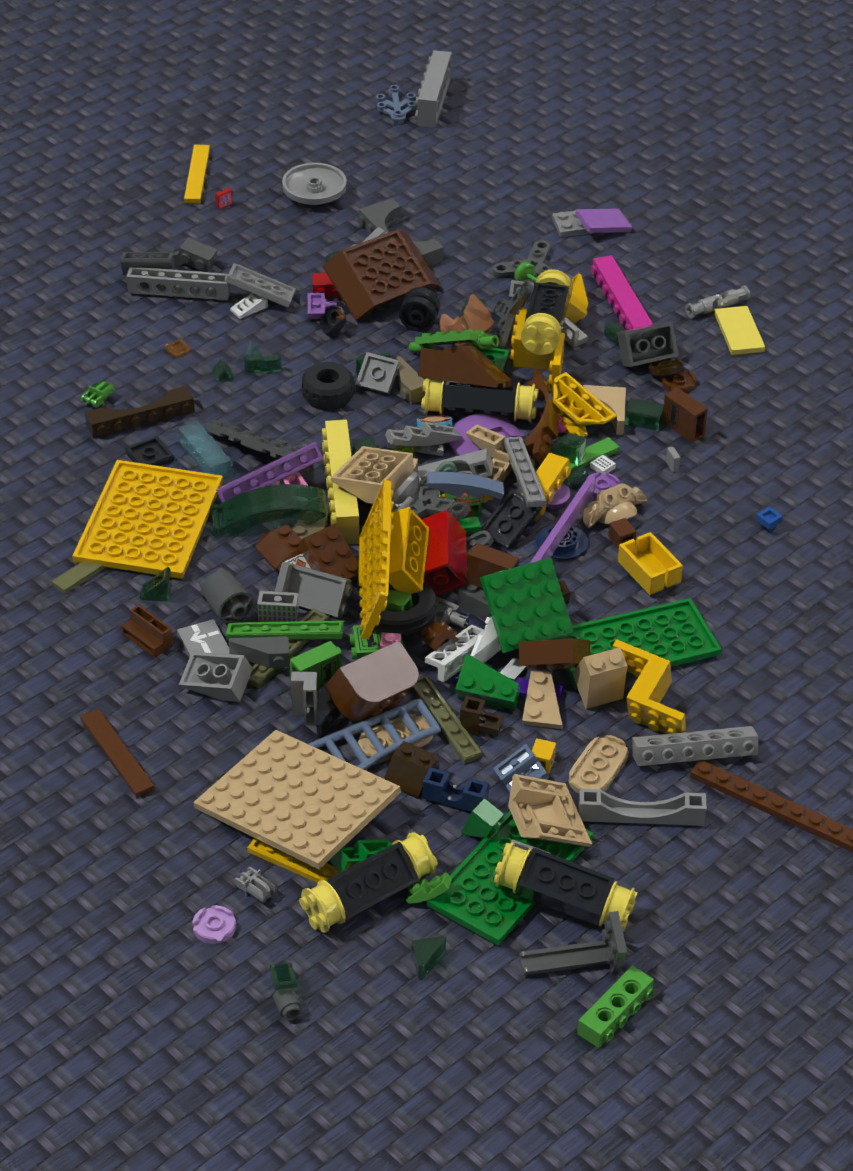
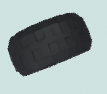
(327, 385)

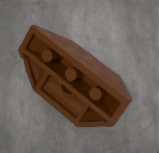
(278, 546)

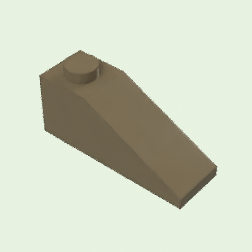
(410, 384)

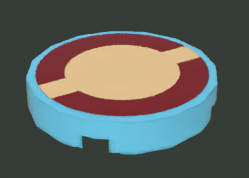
(435, 419)

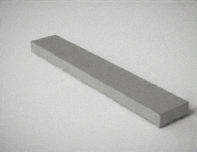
(524, 472)

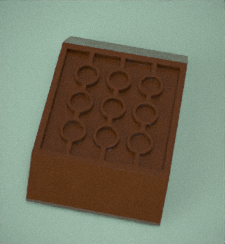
(378, 272)

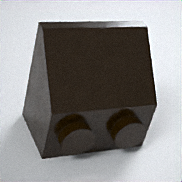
(410, 767)

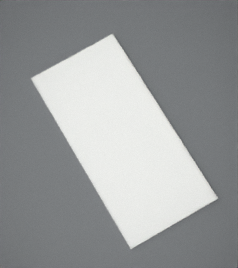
(512, 669)

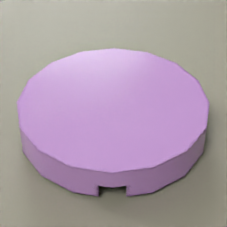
(214, 924)

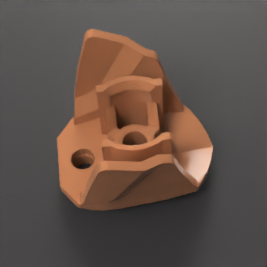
(475, 317)

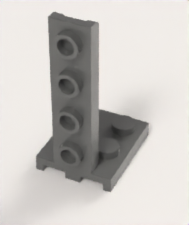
(609, 951)

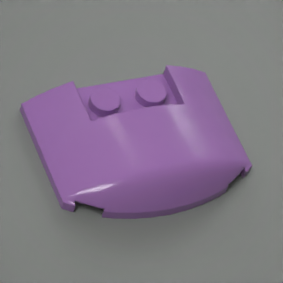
(494, 422)

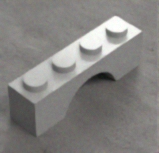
(473, 463)

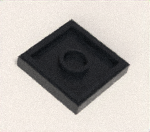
(150, 452)

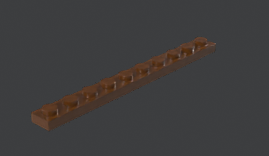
(773, 804)

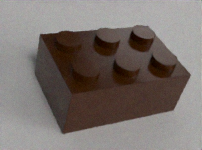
(330, 553)
(553, 653)

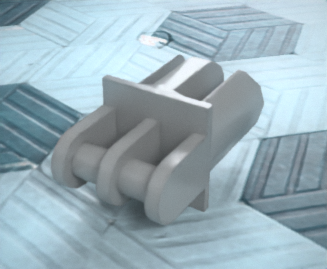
(255, 884)

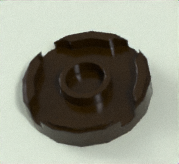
(665, 367)

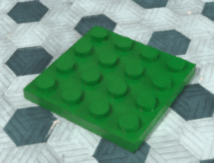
(526, 604)

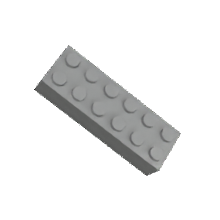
(433, 89)

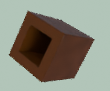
(621, 531)

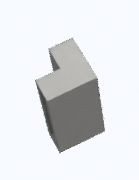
(304, 696)

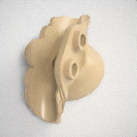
(613, 505)

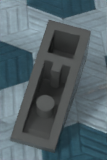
(265, 651)

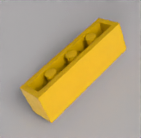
(551, 477)

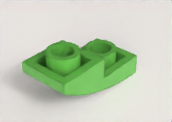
(424, 890)

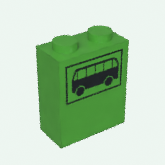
(362, 646)
(322, 659)

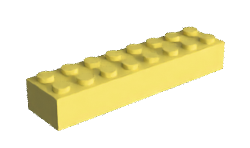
(342, 503)

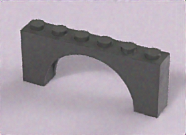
(388, 212)

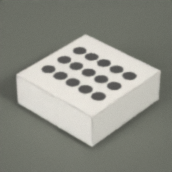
(602, 464)

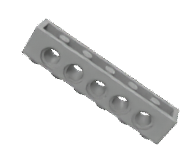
(178, 283)
(695, 745)

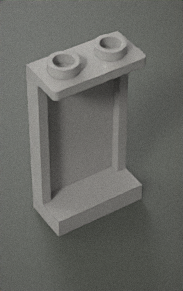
(315, 588)

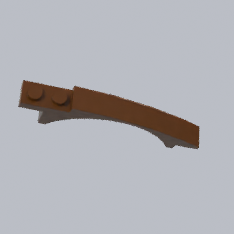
(540, 439)

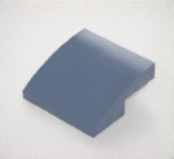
(522, 763)

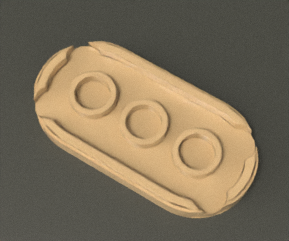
(387, 741)
(598, 764)

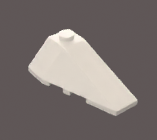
(487, 643)

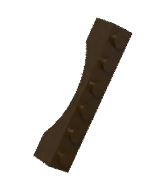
(109, 421)

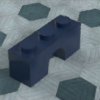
(440, 789)

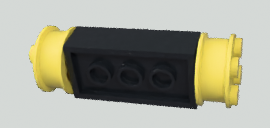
(546, 312)
(472, 397)
(368, 882)
(563, 885)

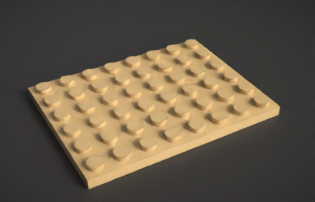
(297, 798)

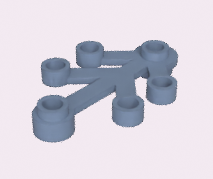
(398, 115)

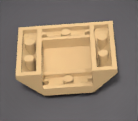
(546, 811)

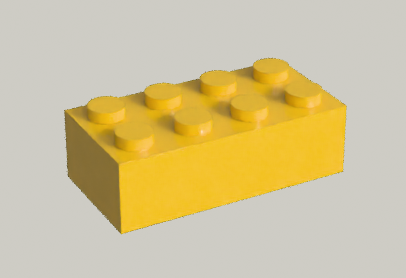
(408, 551)

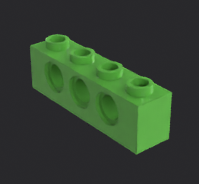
(616, 1007)

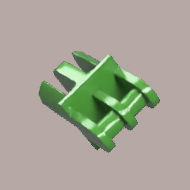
(98, 394)

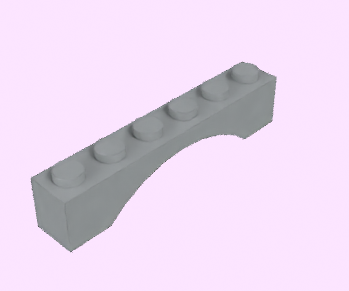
(680, 810)

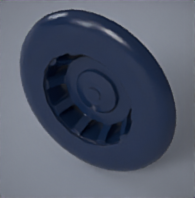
(571, 546)

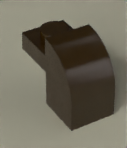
(475, 718)

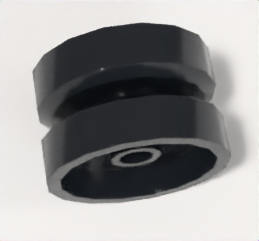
(419, 309)

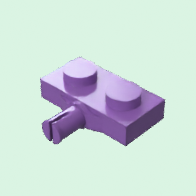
(317, 305)

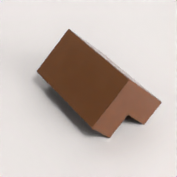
(148, 631)

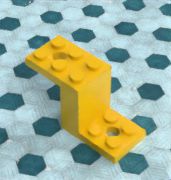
(526, 359)
(649, 689)

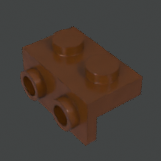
(436, 634)

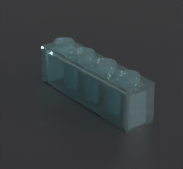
(204, 449)

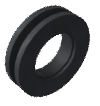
(410, 620)

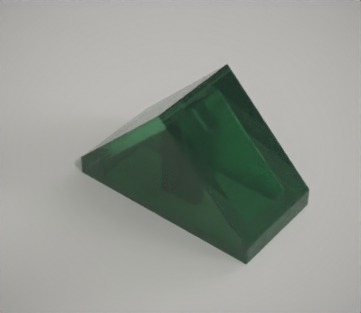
(158, 587)
(427, 953)

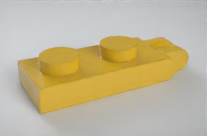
(571, 426)

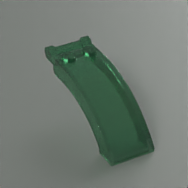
(268, 505)

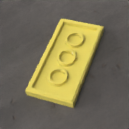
(739, 330)

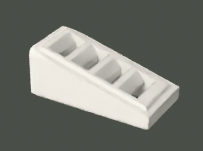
(249, 305)

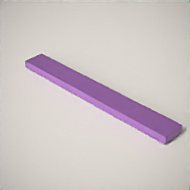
(566, 520)

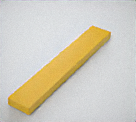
(197, 174)
(289, 862)

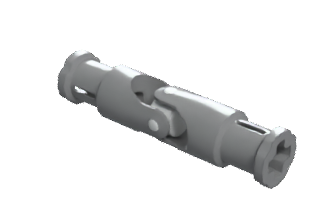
(719, 301)

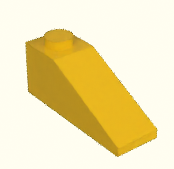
(578, 301)

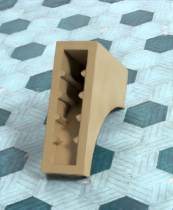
(614, 399)

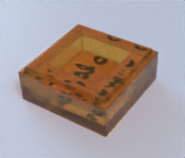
(177, 348)

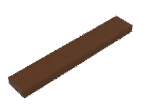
(117, 753)

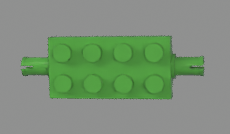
(476, 337)

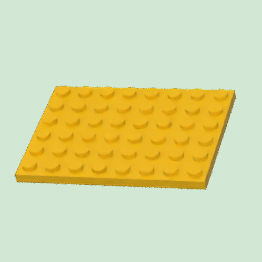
(148, 518)

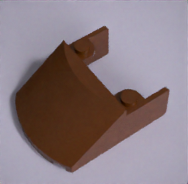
(461, 365)

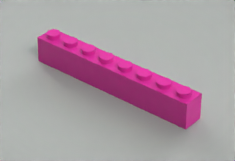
(619, 293)

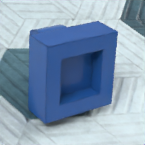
(769, 518)

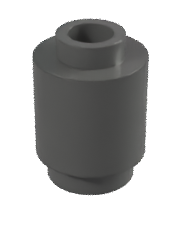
(287, 1003)

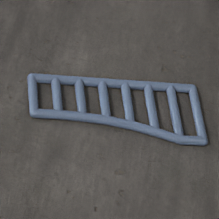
(384, 719)

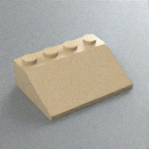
(369, 467)

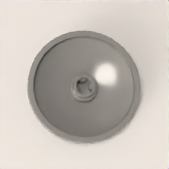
(314, 183)

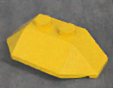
(579, 402)

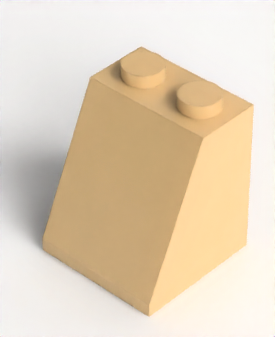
(601, 678)

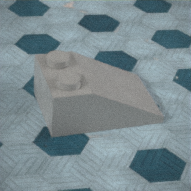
(217, 675)

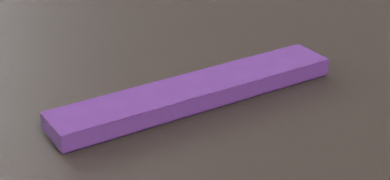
(272, 472)

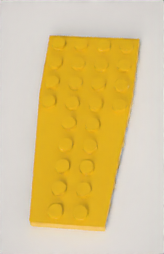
(375, 559)

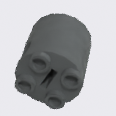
(226, 596)

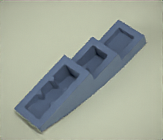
(460, 483)

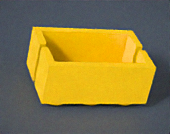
(651, 565)

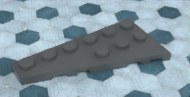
(249, 439)

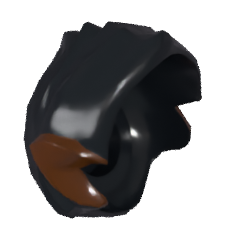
(333, 320)

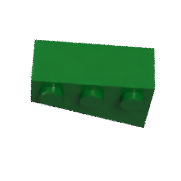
(486, 684)

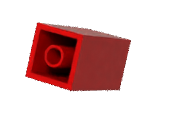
(445, 553)

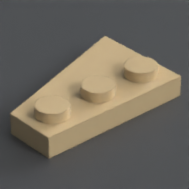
(541, 702)

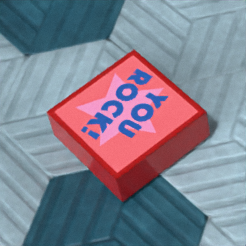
(223, 198)

